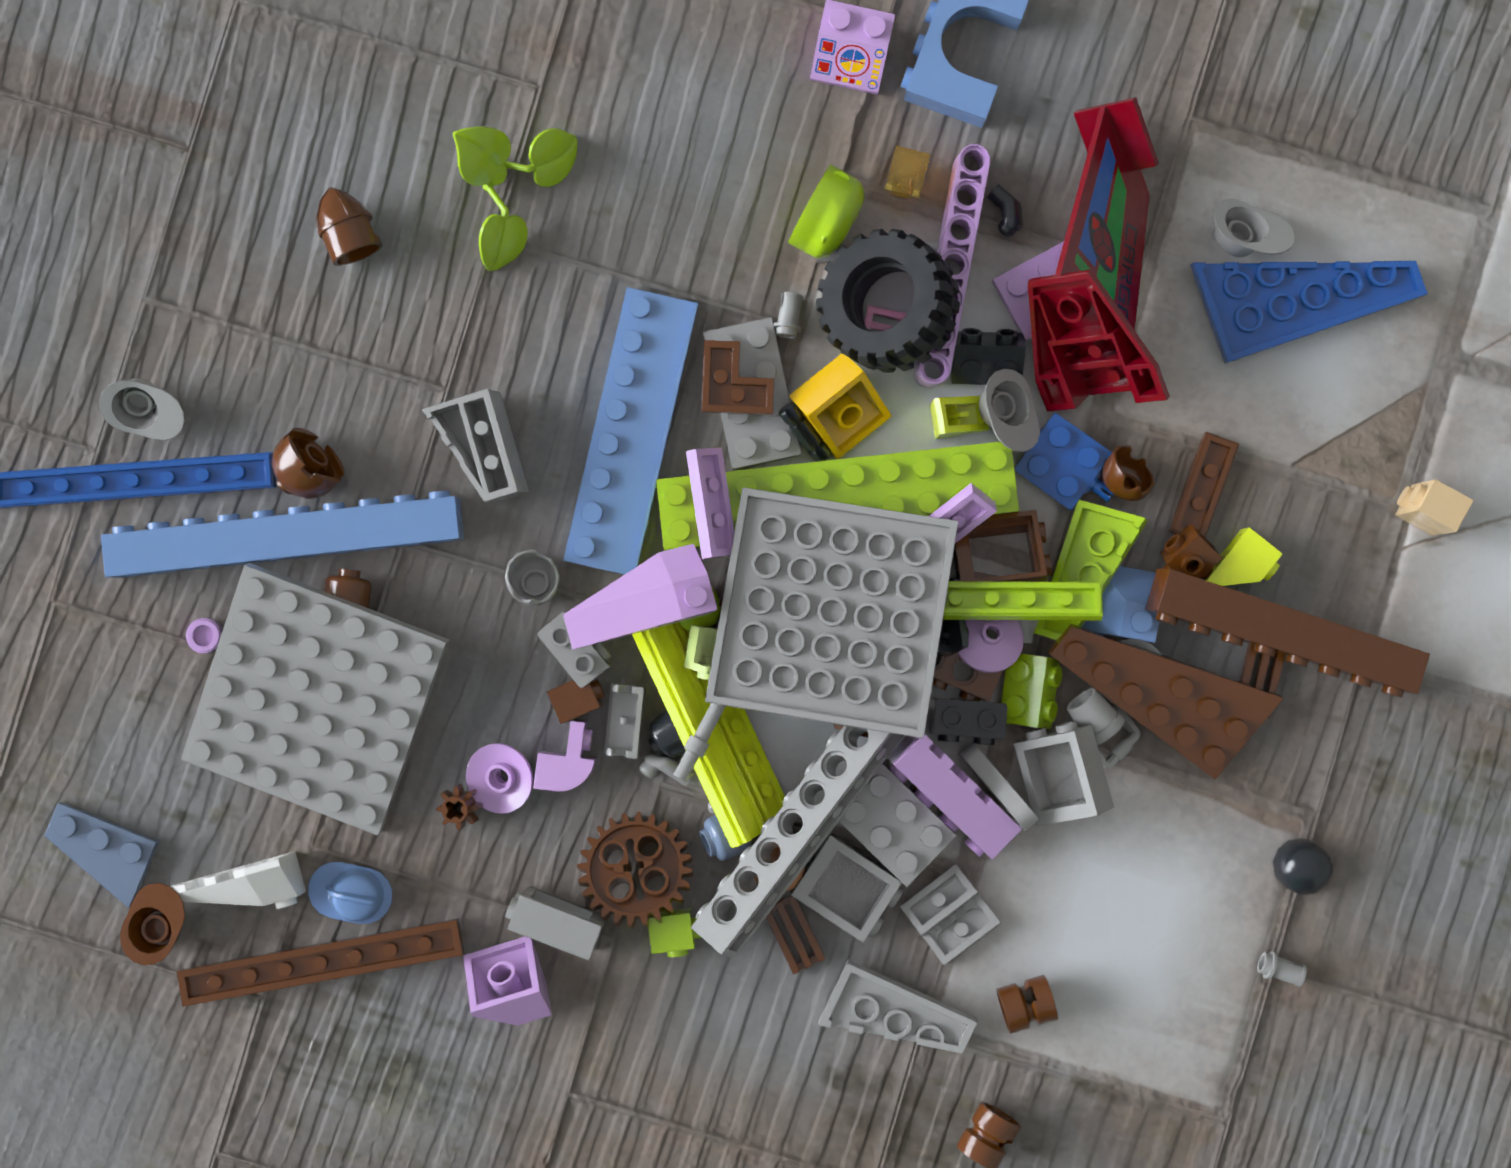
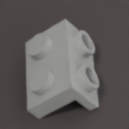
(581, 663)

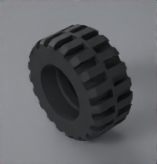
(852, 278)

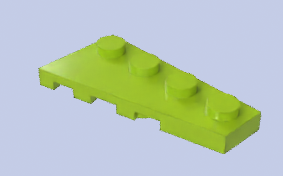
(1092, 552)

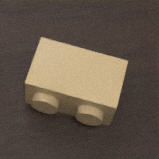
(1433, 507)

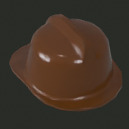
(152, 924)

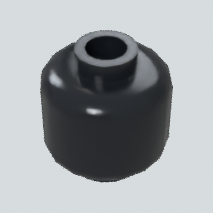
(665, 737)

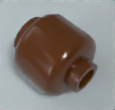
(349, 587)

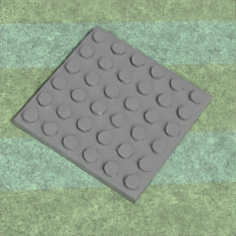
(832, 612)
(313, 698)

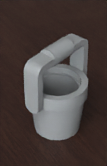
(1106, 721)

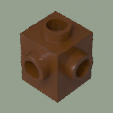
(1190, 553)

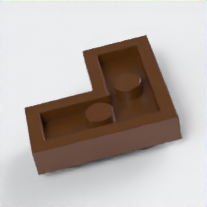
(724, 389)

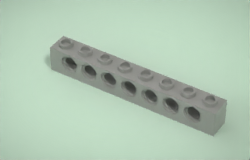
(796, 849)

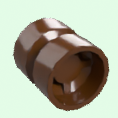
(1014, 1007)
(988, 1136)

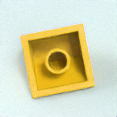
(841, 405)

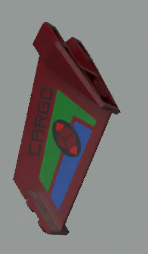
(1089, 307)

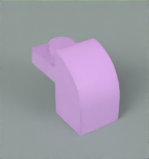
(566, 770)

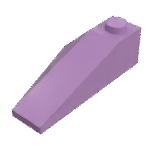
(652, 595)

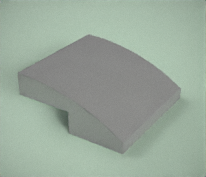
(950, 915)

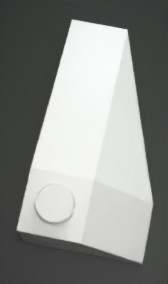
(255, 884)

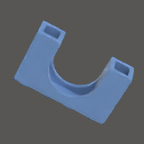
(939, 85)

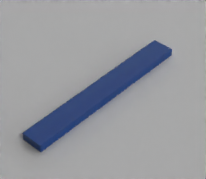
(136, 480)

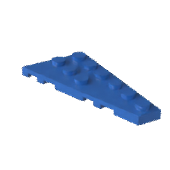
(1281, 302)

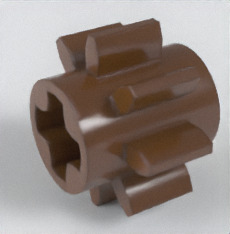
(450, 804)

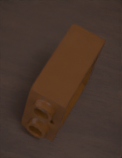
(1002, 525)

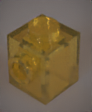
(907, 172)

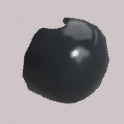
(1302, 866)

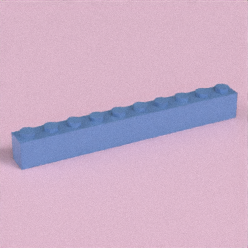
(282, 536)

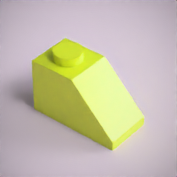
(1246, 560)

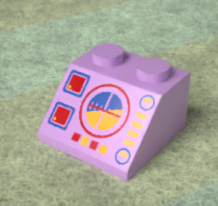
(852, 46)

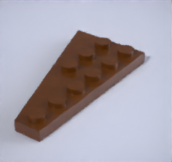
(1181, 703)

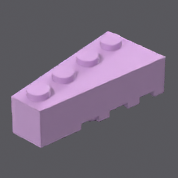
(954, 793)

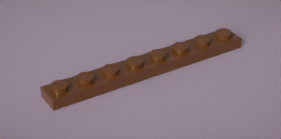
(320, 962)

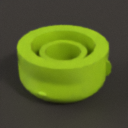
(828, 214)

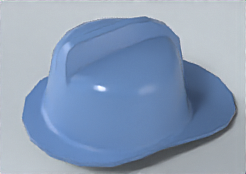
(350, 892)

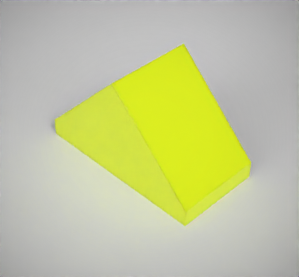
(956, 416)

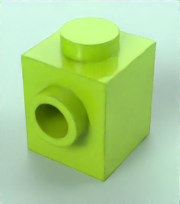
(673, 934)

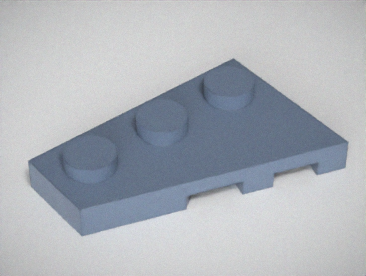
(103, 849)

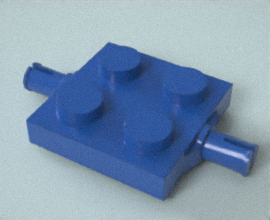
(1065, 463)

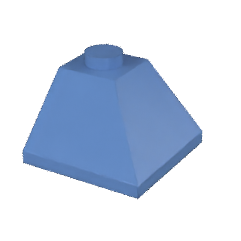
(1125, 607)

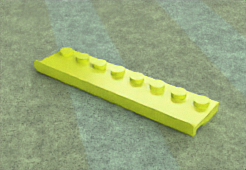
(735, 765)

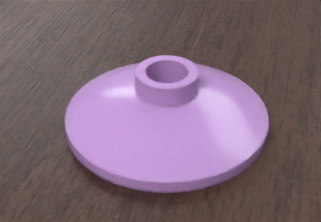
(992, 654)
(485, 776)

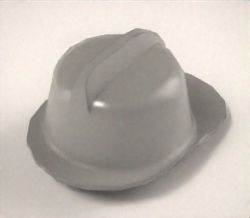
(1249, 229)
(141, 409)
(1010, 410)

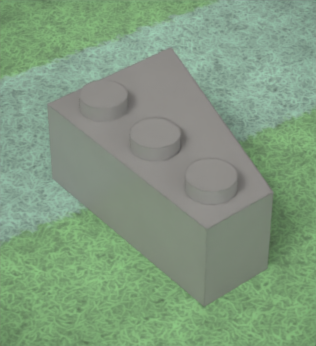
(482, 442)

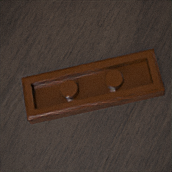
(1204, 484)

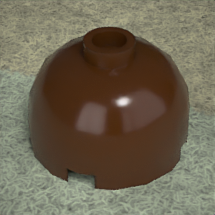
(304, 466)

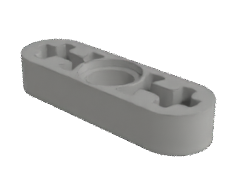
(998, 786)

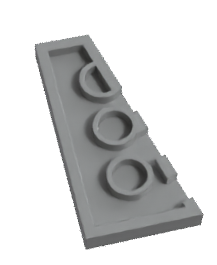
(888, 1008)

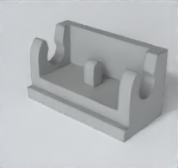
(625, 720)

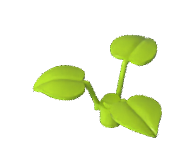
(483, 161)

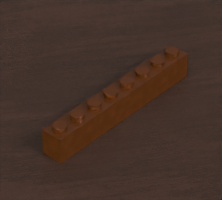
(1286, 631)

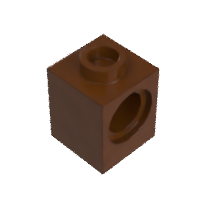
(572, 701)

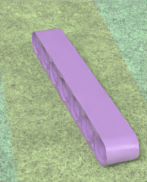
(958, 250)

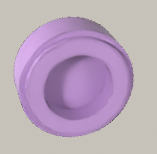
(204, 635)

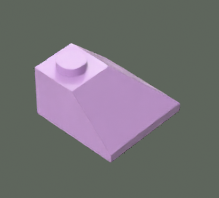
(507, 983)

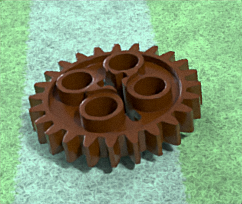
(604, 877)

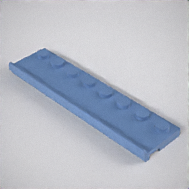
(631, 431)

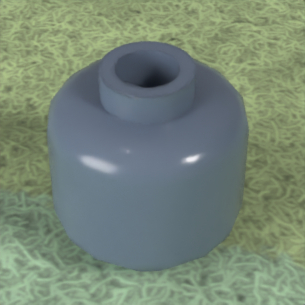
(716, 841)

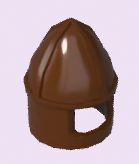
(345, 228)

